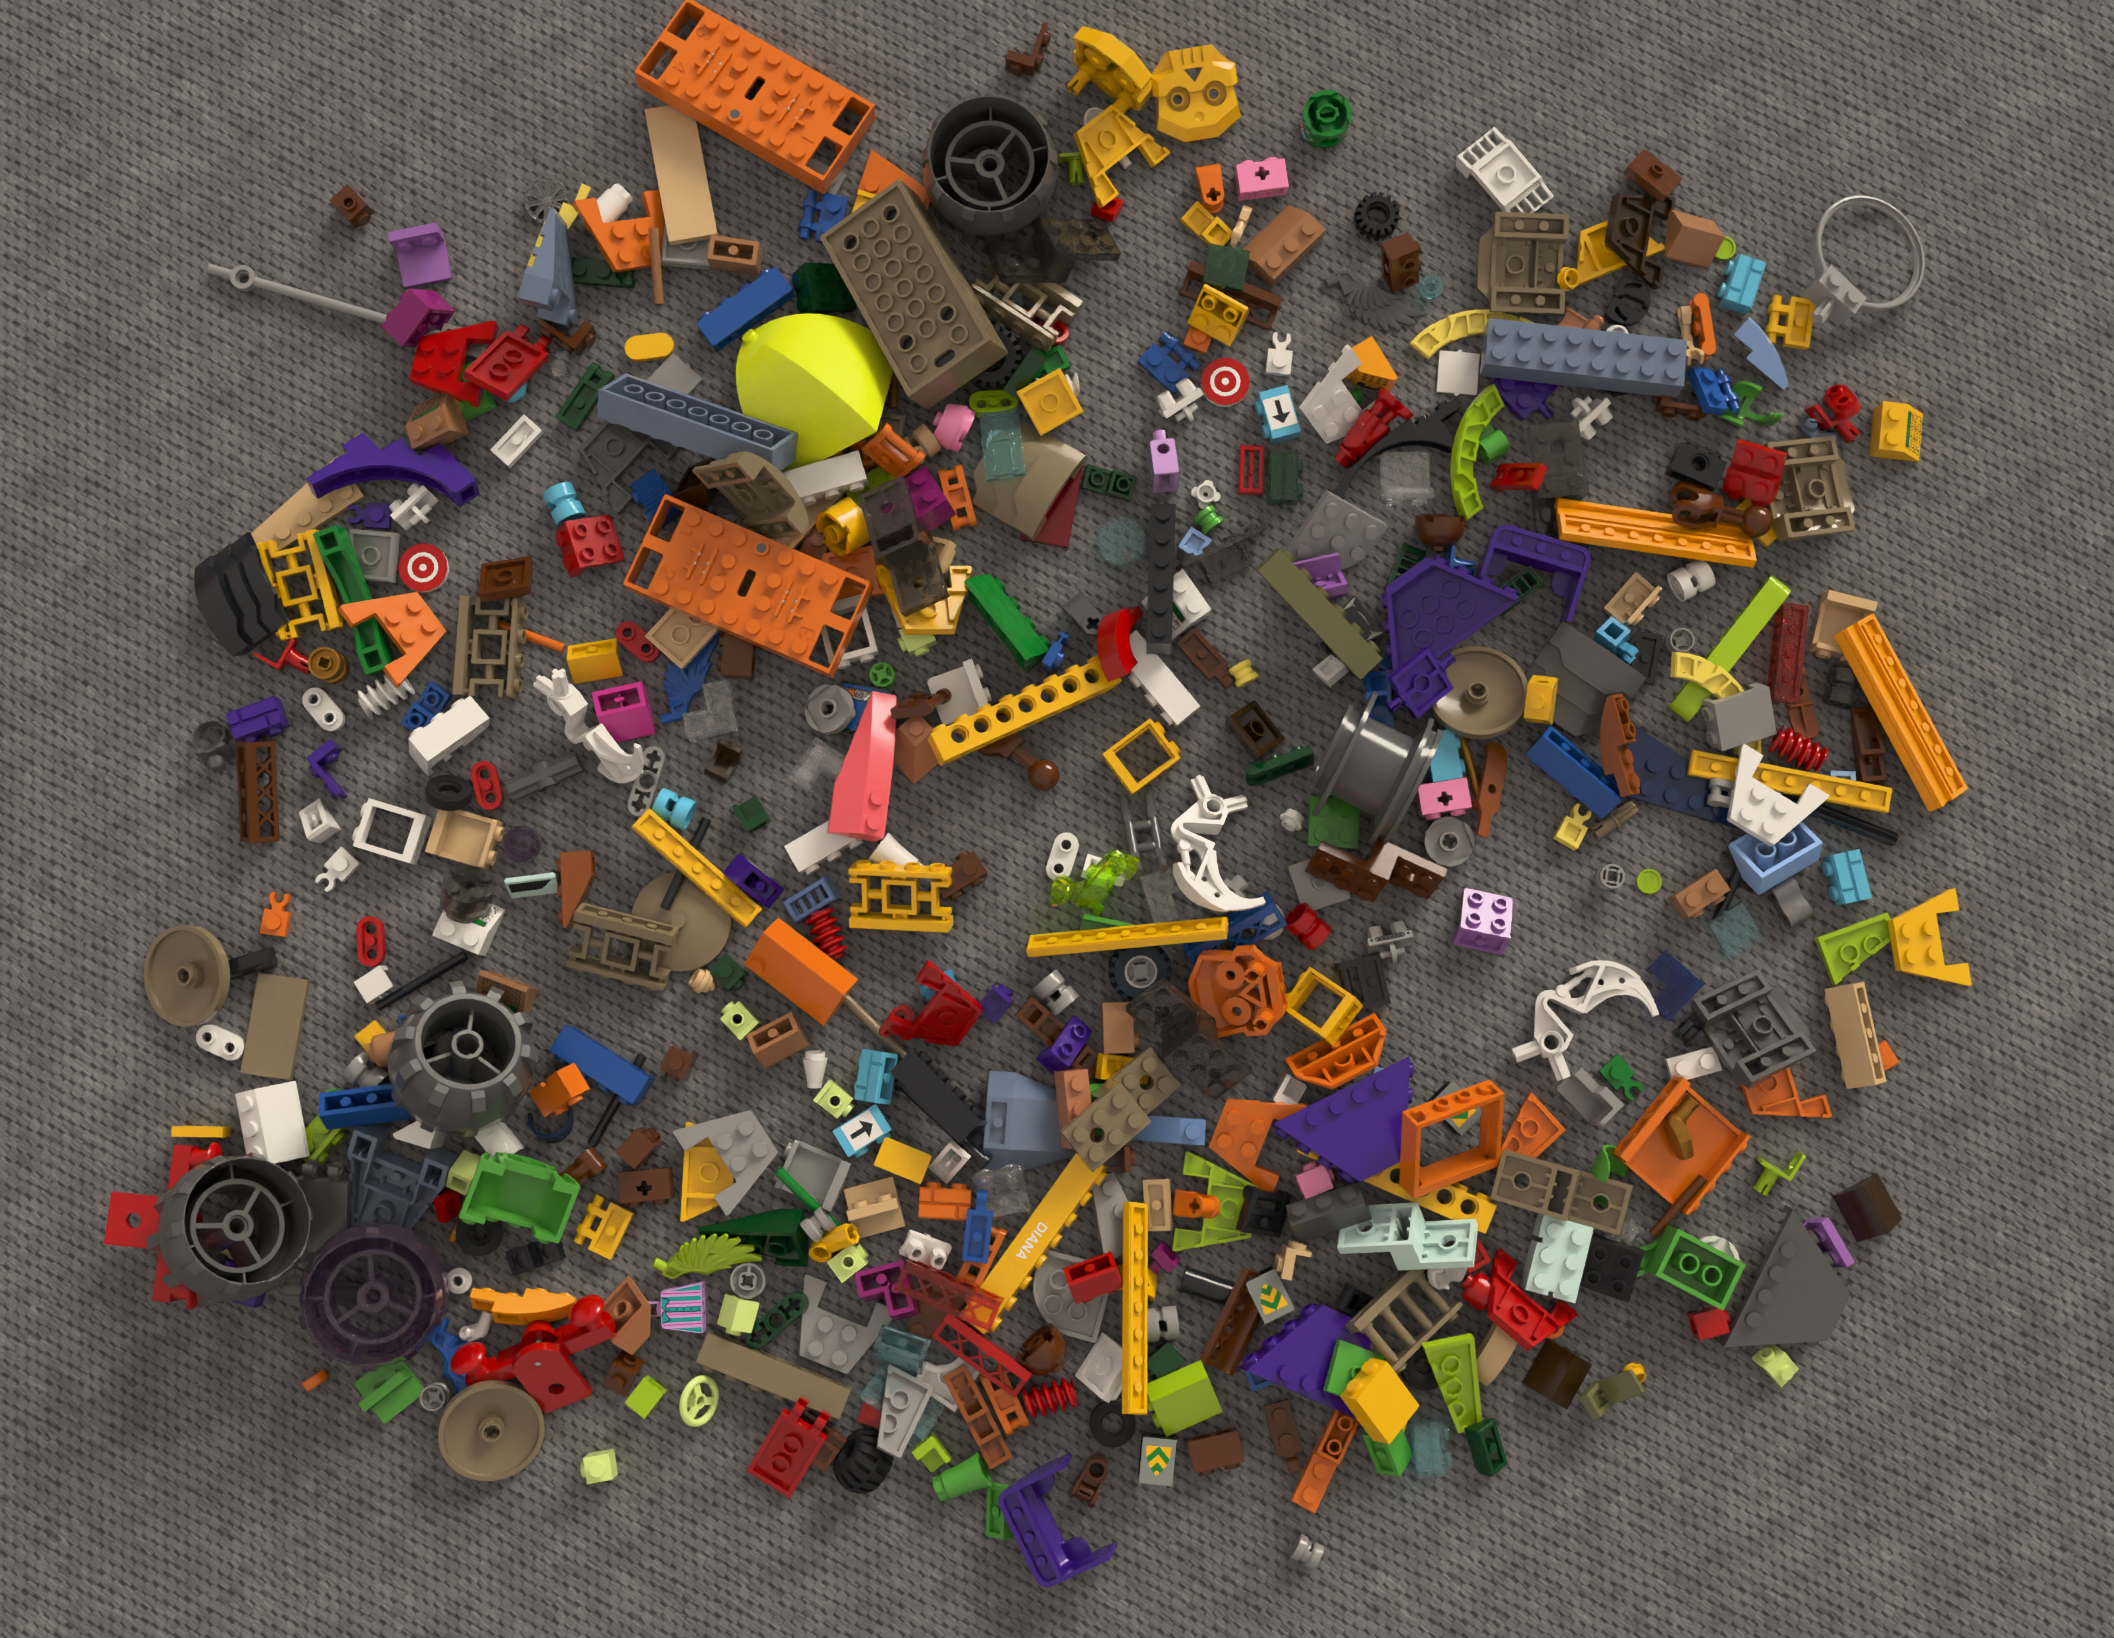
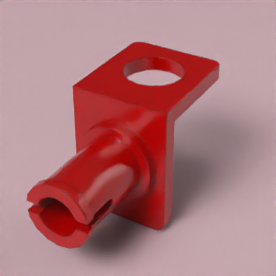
(1844, 426)
(289, 657)

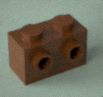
(1400, 262)
(965, 872)

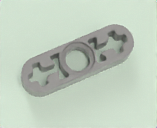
(658, 765)

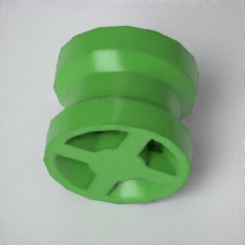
(1208, 520)
(880, 669)

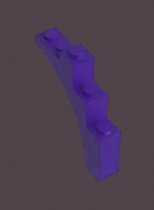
(397, 461)

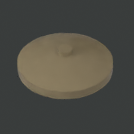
(1485, 696)
(701, 921)
(186, 975)
(491, 1430)

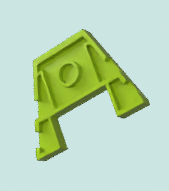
(1229, 1192)

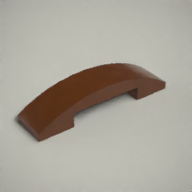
(1049, 1028)

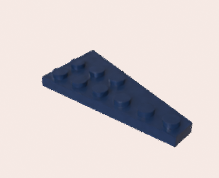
(1666, 781)

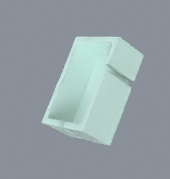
(1559, 1260)

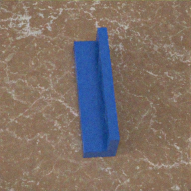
(1238, 922)

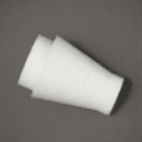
(814, 1067)

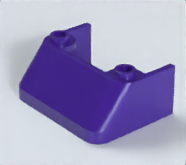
(1562, 559)
(1037, 1534)

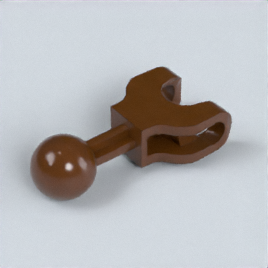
(1709, 508)
(1042, 773)

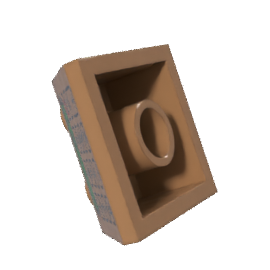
(436, 422)
(517, 995)

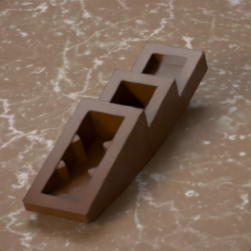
(1868, 747)

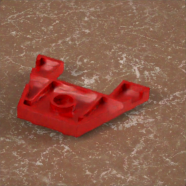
(442, 357)
(945, 1016)
(1516, 1311)

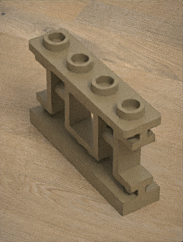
(1019, 320)
(470, 642)
(628, 929)

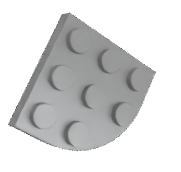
(1339, 529)
(1057, 1303)

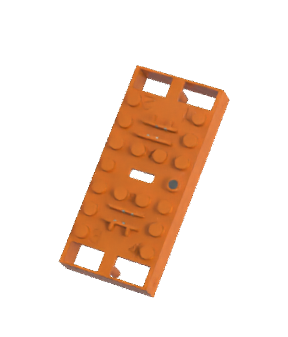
(785, 118)
(784, 603)

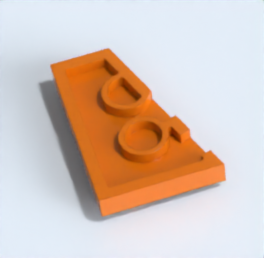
(881, 173)
(1532, 1129)

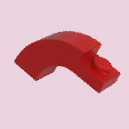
(1114, 642)

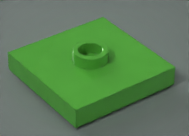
(1345, 1365)

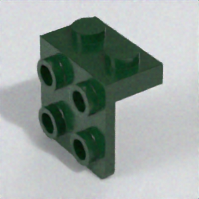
(821, 289)

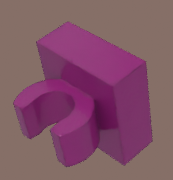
(1164, 1258)

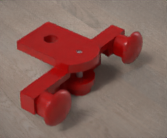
(124, 1204)
(543, 1356)

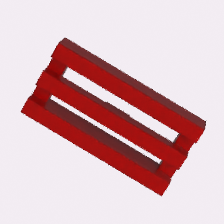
(1250, 490)

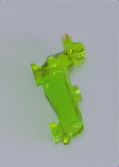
(1097, 884)

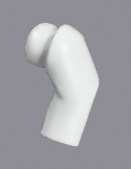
(477, 1330)

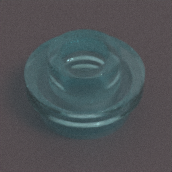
(1431, 279)

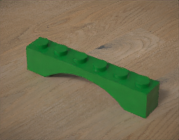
(343, 564)

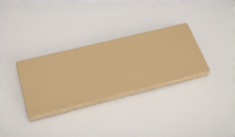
(680, 175)

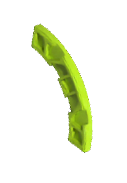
(1465, 450)

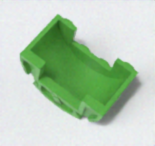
(520, 1193)

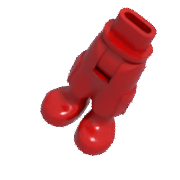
(1370, 429)

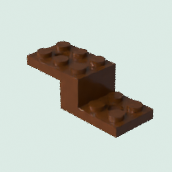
(1369, 875)

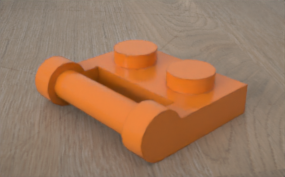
(888, 456)

